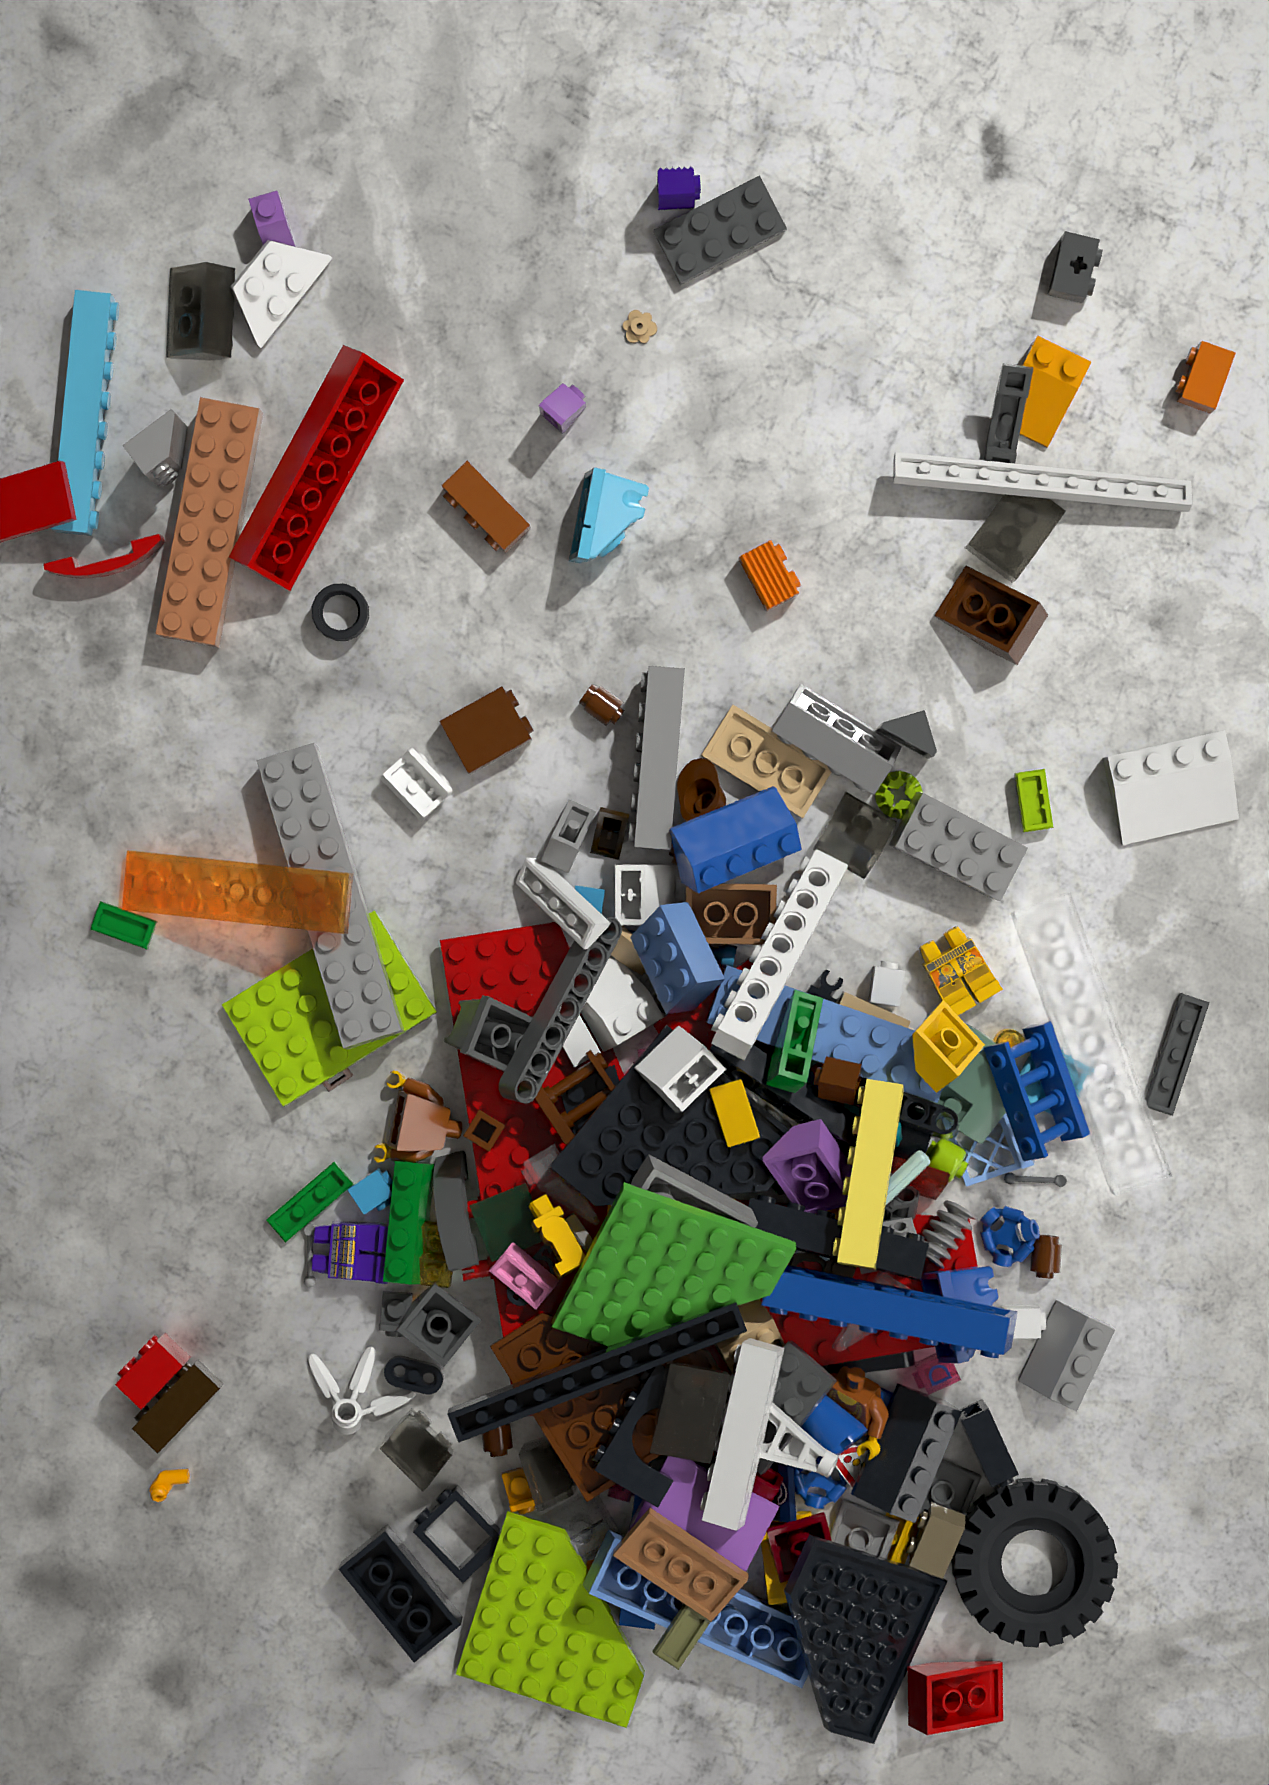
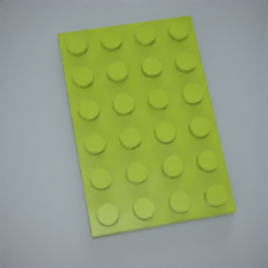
(292, 1025)

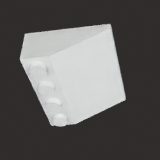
(1172, 787)

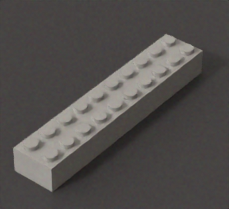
(316, 840)

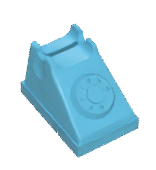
(604, 512)

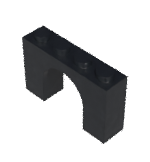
(618, 1458)

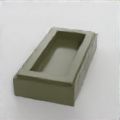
(681, 1636)

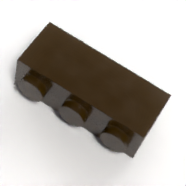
(176, 1405)

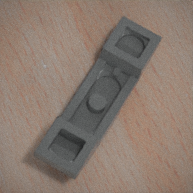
(1008, 413)
(452, 1211)

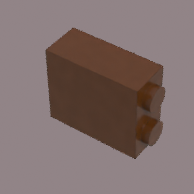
(487, 729)

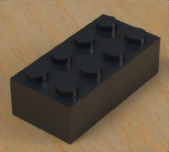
(400, 1593)

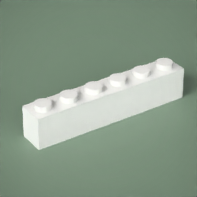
(742, 1434)

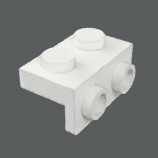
(417, 783)

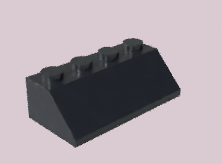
(909, 1453)

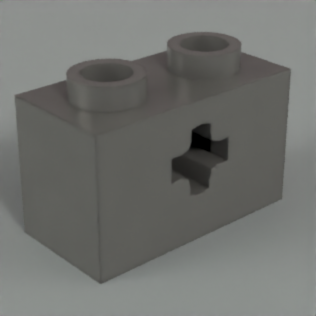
(1064, 281)

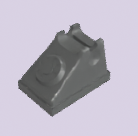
(488, 1031)

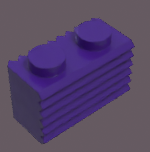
(677, 188)

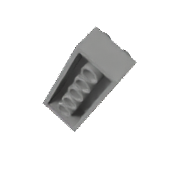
(658, 759)

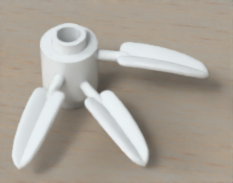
(358, 1384)

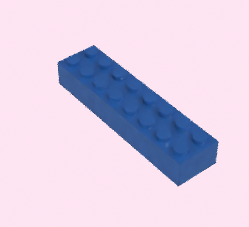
(893, 1310)

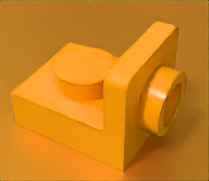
(518, 1491)

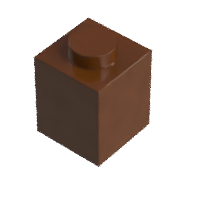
(838, 1080)
(484, 1130)

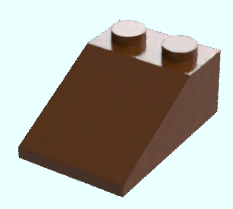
(992, 614)

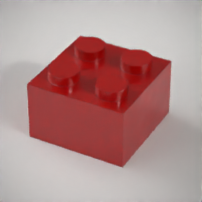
(148, 1375)

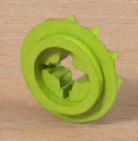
(885, 799)

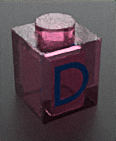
(934, 1375)

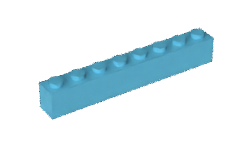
(86, 403)

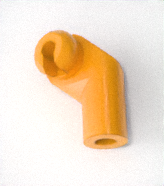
(165, 1481)

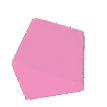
(524, 1275)

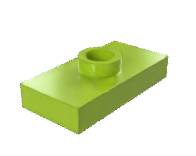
(1033, 800)

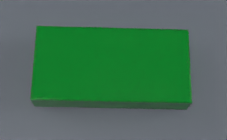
(123, 925)

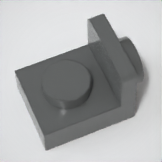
(393, 1310)

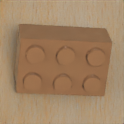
(734, 912)

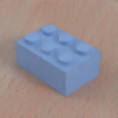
(677, 958)

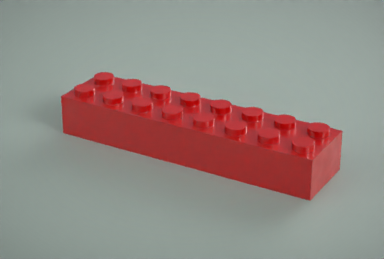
(316, 467)

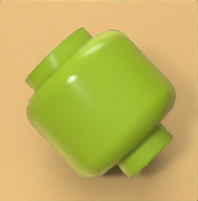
(948, 1158)

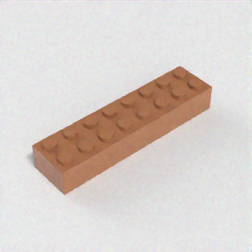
(209, 522)

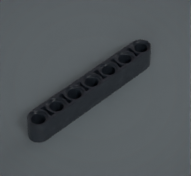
(799, 1106)

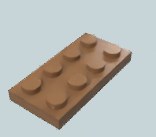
(680, 1564)

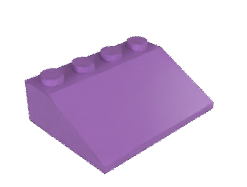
(683, 1505)

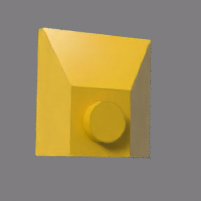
(943, 1047)

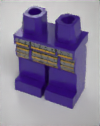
(345, 1253)

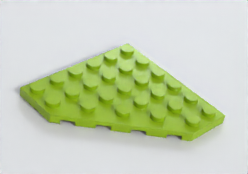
(545, 1632)

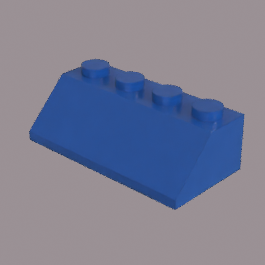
(734, 840)

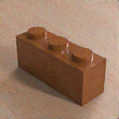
(485, 508)

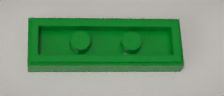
(310, 1201)

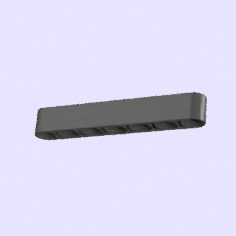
(556, 1021)

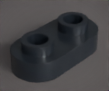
(413, 1376)

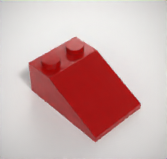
(954, 1695)

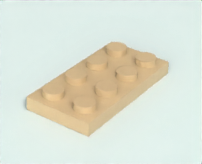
(762, 760)

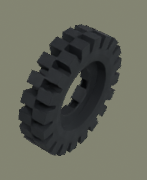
(1088, 1571)

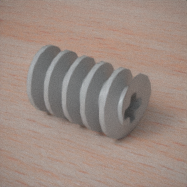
(946, 1231)

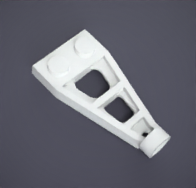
(810, 1452)

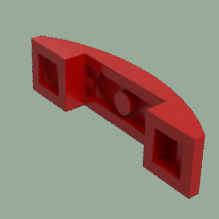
(142, 550)

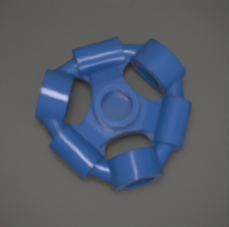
(1009, 1235)
(833, 1488)

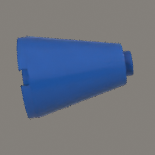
(833, 1427)

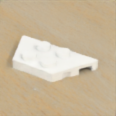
(274, 285)

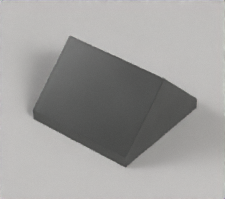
(911, 732)
(438, 1324)

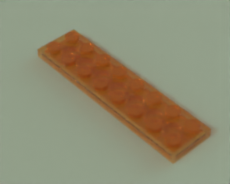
(238, 891)

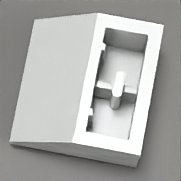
(642, 890)
(680, 1069)

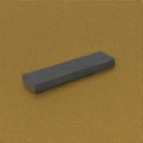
(1176, 1053)

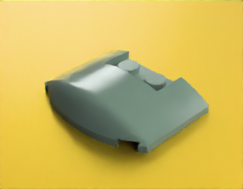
(974, 1096)

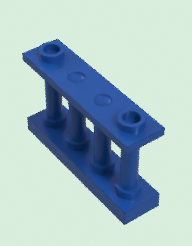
(1056, 1083)

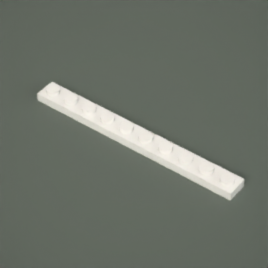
(1042, 482)

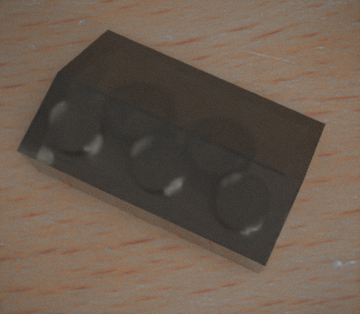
(200, 312)

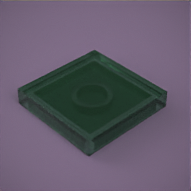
(505, 1221)

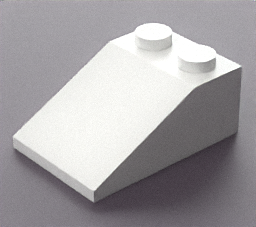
(618, 1006)

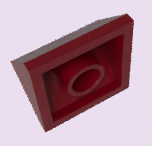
(789, 1539)

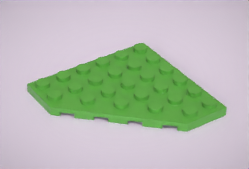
(664, 1265)

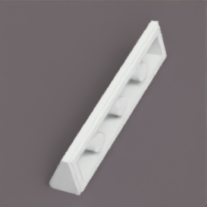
(561, 902)

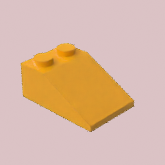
(1052, 388)

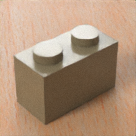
(936, 1540)

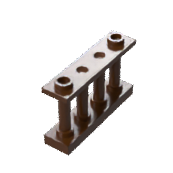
(548, 1096)

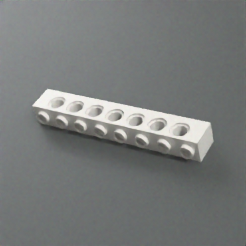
(739, 1036)

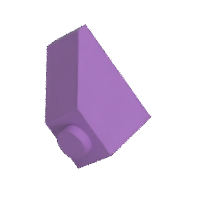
(271, 218)
(563, 406)

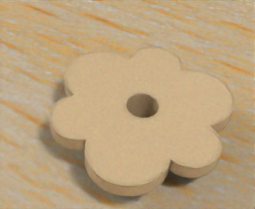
(634, 334)

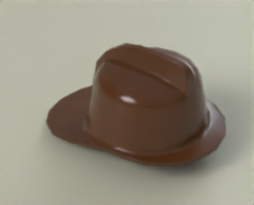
(699, 789)

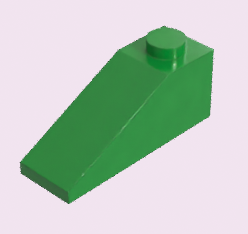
(795, 1043)

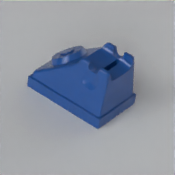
(962, 1284)

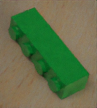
(408, 1212)

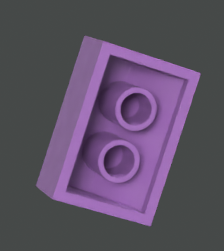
(810, 1167)

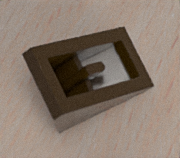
(609, 833)

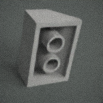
(160, 448)
(1066, 1355)

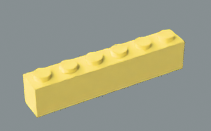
(870, 1174)

